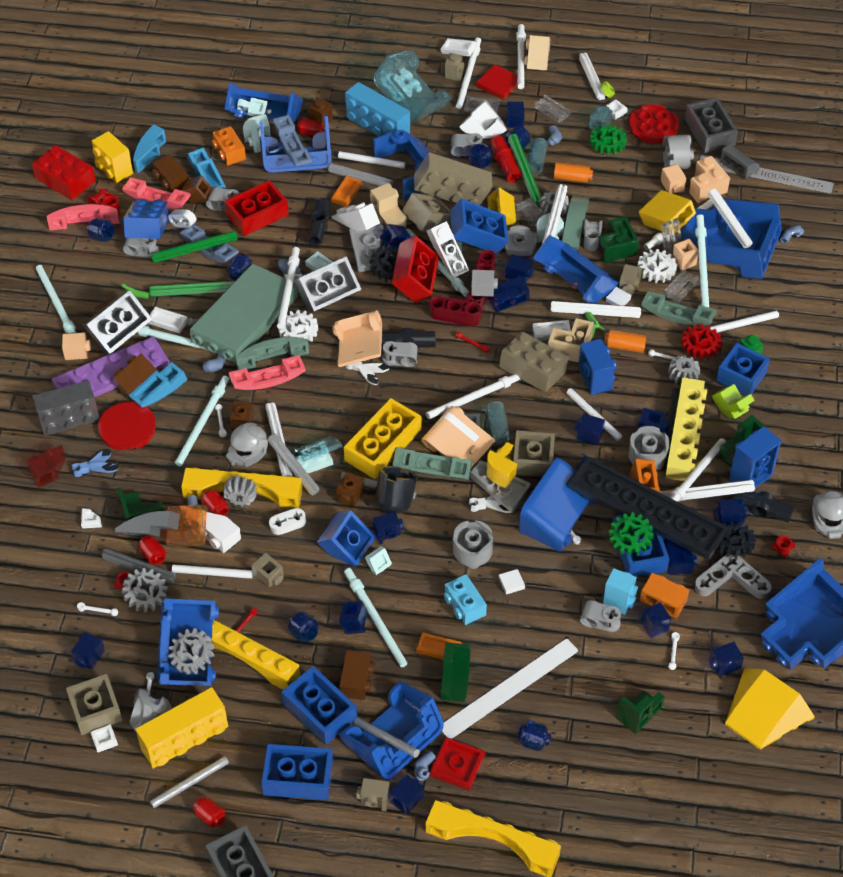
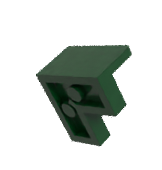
(620, 243)
(743, 432)
(133, 506)
(455, 672)
(640, 710)

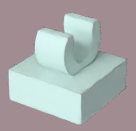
(378, 560)

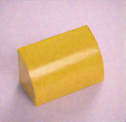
(503, 203)

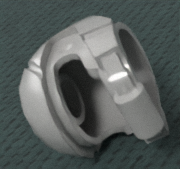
(247, 438)
(830, 506)
(147, 708)

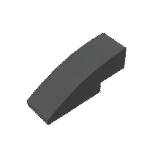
(149, 524)

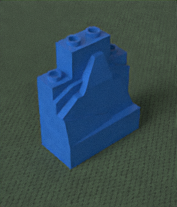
(760, 223)
(806, 619)

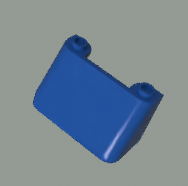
(553, 507)
(175, 618)
(410, 718)

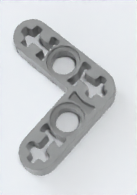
(735, 572)

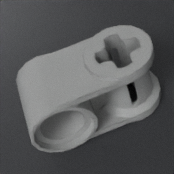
(463, 142)
(217, 198)
(591, 234)
(140, 247)
(401, 355)
(600, 615)

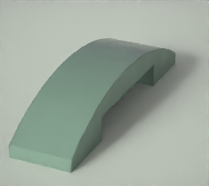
(575, 221)
(677, 313)
(271, 348)
(432, 464)

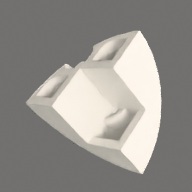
(484, 122)

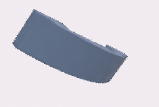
(290, 141)
(218, 253)

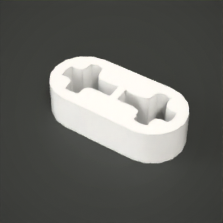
(182, 218)
(287, 521)

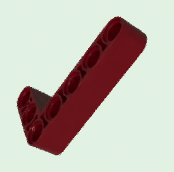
(463, 311)

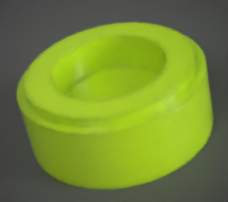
(607, 89)

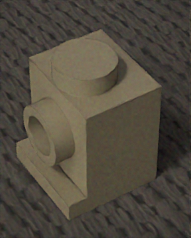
(454, 67)
(630, 278)
(268, 570)
(374, 793)

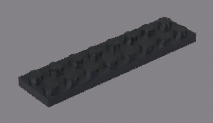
(665, 514)

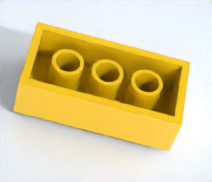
(376, 442)
(182, 728)

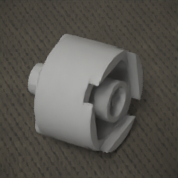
(678, 151)
(649, 444)
(472, 543)

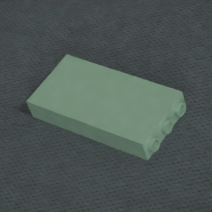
(242, 313)

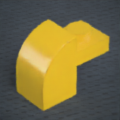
(500, 467)

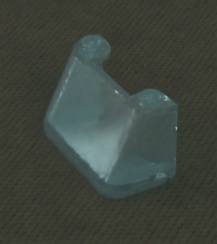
(404, 86)

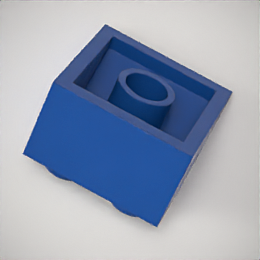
(346, 538)

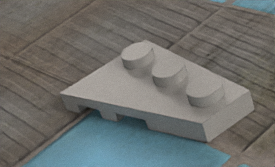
(364, 245)
(508, 497)

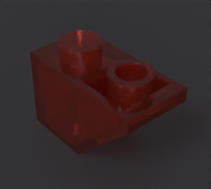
(46, 466)

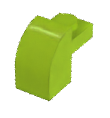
(731, 403)

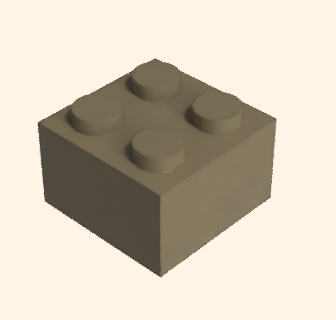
(426, 211)
(533, 453)
(94, 704)

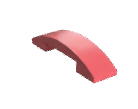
(139, 190)
(81, 213)
(267, 377)

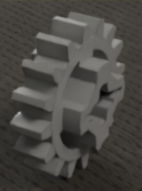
(149, 582)
(200, 646)

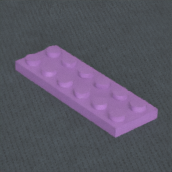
(101, 371)

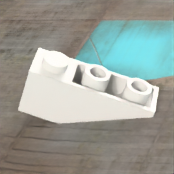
(357, 217)
(447, 249)
(221, 532)

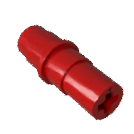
(505, 158)

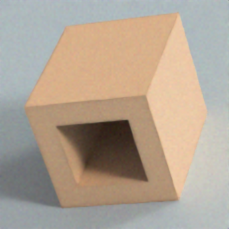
(673, 179)
(685, 254)
(75, 346)

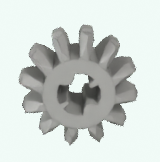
(547, 202)
(684, 368)
(240, 490)

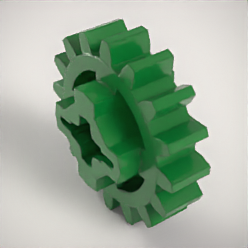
(608, 139)
(623, 538)

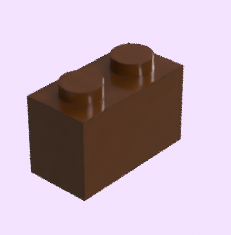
(169, 173)
(133, 374)
(356, 674)

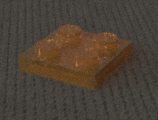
(190, 528)

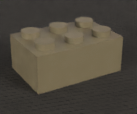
(533, 361)

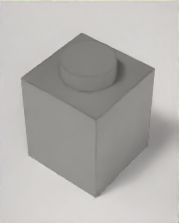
(483, 282)

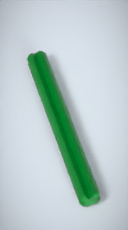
(524, 168)
(194, 246)
(193, 288)

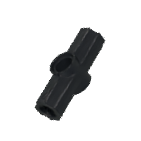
(319, 221)
(420, 338)
(764, 505)

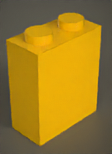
(665, 208)

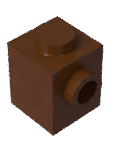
(319, 109)
(198, 189)
(241, 413)
(350, 489)

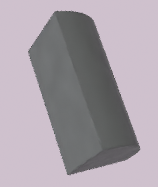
(738, 162)

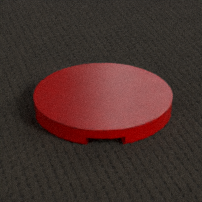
(653, 123)
(127, 426)

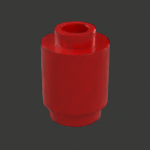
(309, 127)
(215, 503)
(152, 550)
(209, 812)

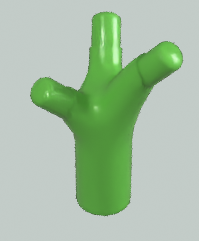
(137, 293)
(589, 316)

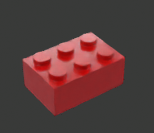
(63, 172)
(256, 208)
(415, 269)

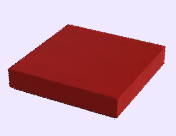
(498, 82)
(457, 763)

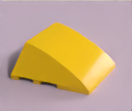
(765, 708)

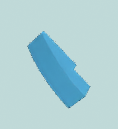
(148, 147)
(204, 166)
(158, 385)

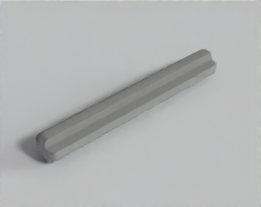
(365, 177)
(293, 464)

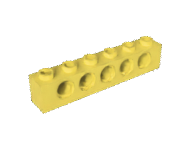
(685, 429)

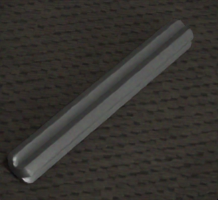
(133, 564)

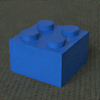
(596, 366)
(743, 368)

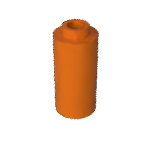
(572, 172)
(625, 341)

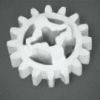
(657, 265)
(300, 326)

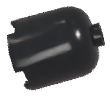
(395, 489)

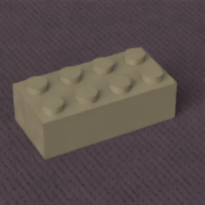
(452, 180)

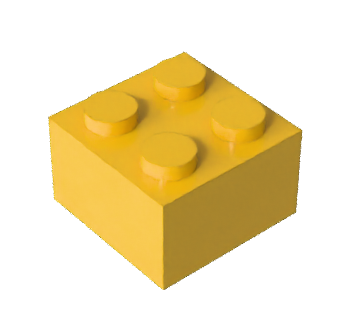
(112, 157)

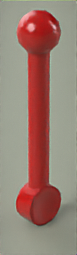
(485, 348)
(253, 612)

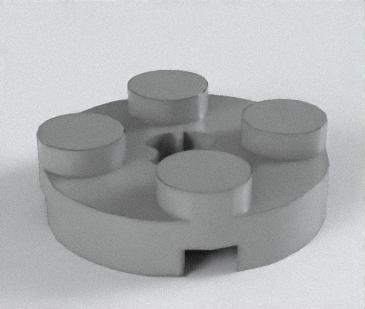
(523, 248)

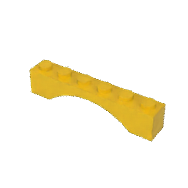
(280, 489)
(273, 666)
(450, 822)

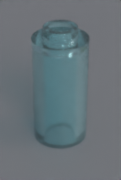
(537, 155)
(498, 422)

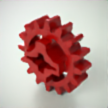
(701, 341)

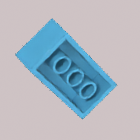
(375, 111)

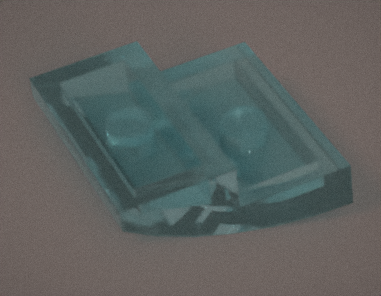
(318, 447)

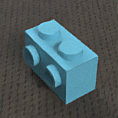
(620, 590)
(465, 600)

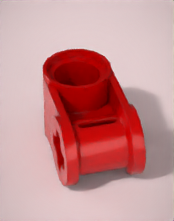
(105, 198)

